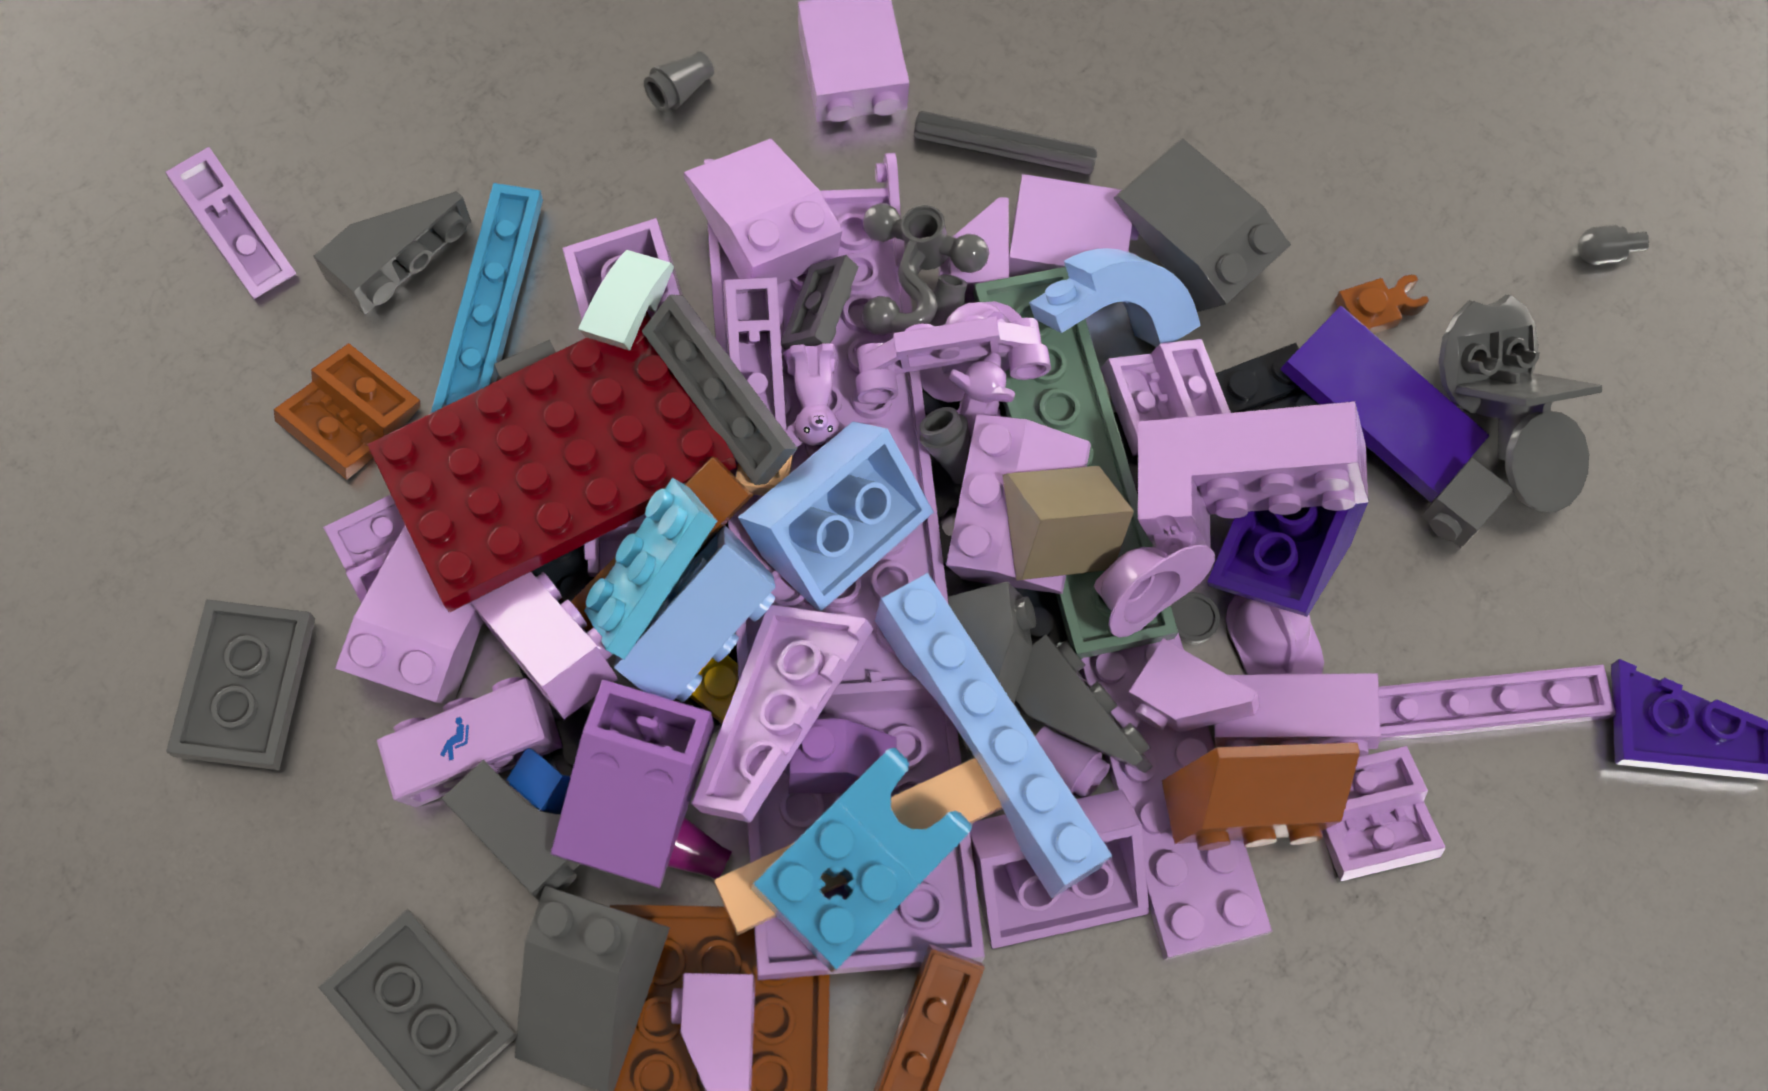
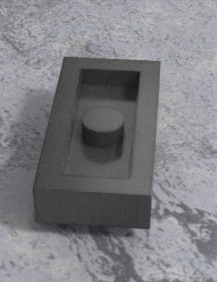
(820, 303)

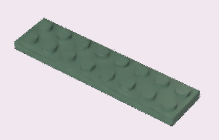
(1077, 403)

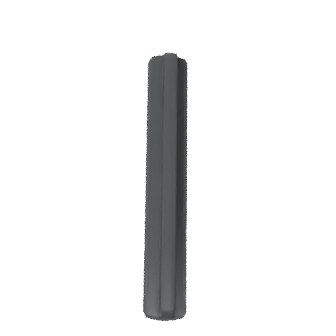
(1005, 142)

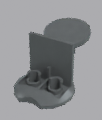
(1489, 372)

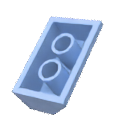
(837, 513)
(699, 618)

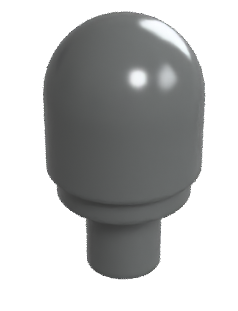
(1610, 244)

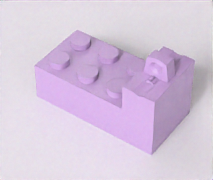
(1244, 465)

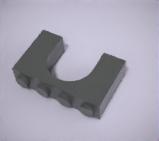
(511, 827)

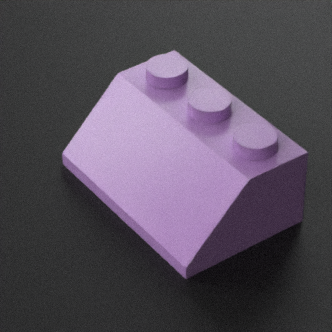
(981, 531)
(1016, 901)

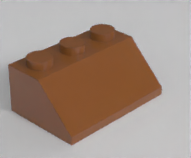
(1260, 794)

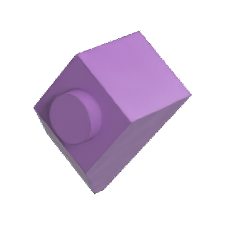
(835, 756)

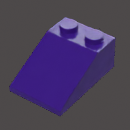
(1286, 556)

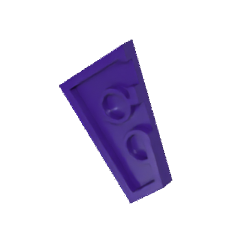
(1680, 731)

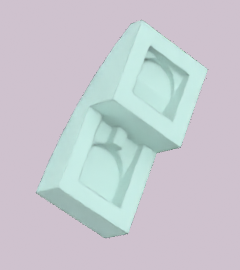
(624, 297)

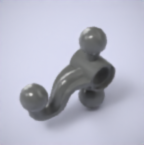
(884, 223)

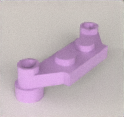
(950, 344)

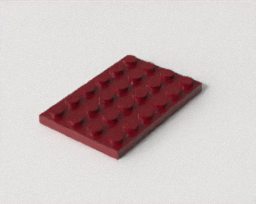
(542, 463)

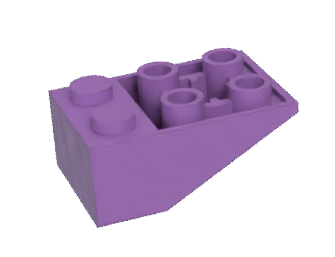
(632, 783)

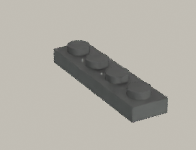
(719, 389)

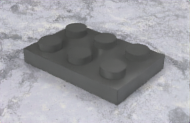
(241, 685)
(417, 1009)

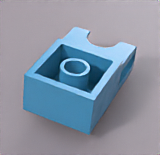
(866, 847)

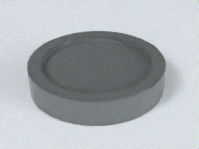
(1195, 617)

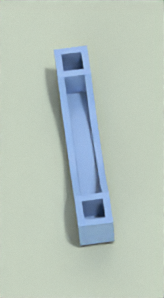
(1033, 795)

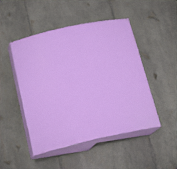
(1163, 385)
(365, 541)
(1383, 818)

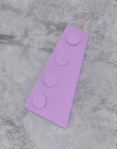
(778, 698)

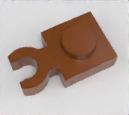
(1381, 307)

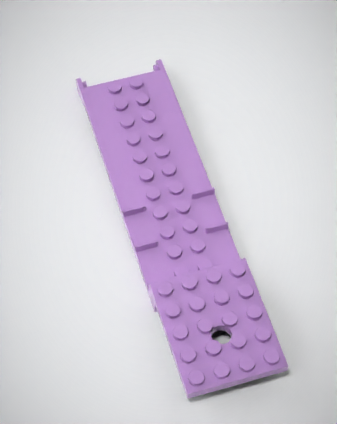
(876, 686)

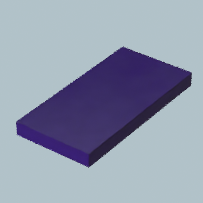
(1398, 409)

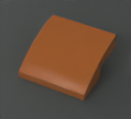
(346, 410)

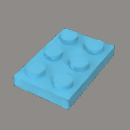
(648, 566)

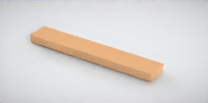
(919, 807)

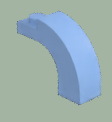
(1152, 295)

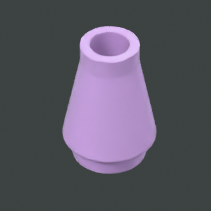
(1076, 763)

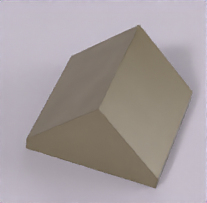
(1064, 521)

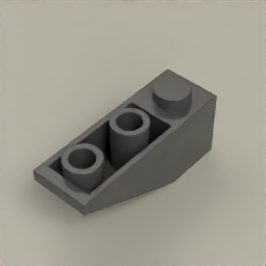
(384, 250)
(1064, 701)

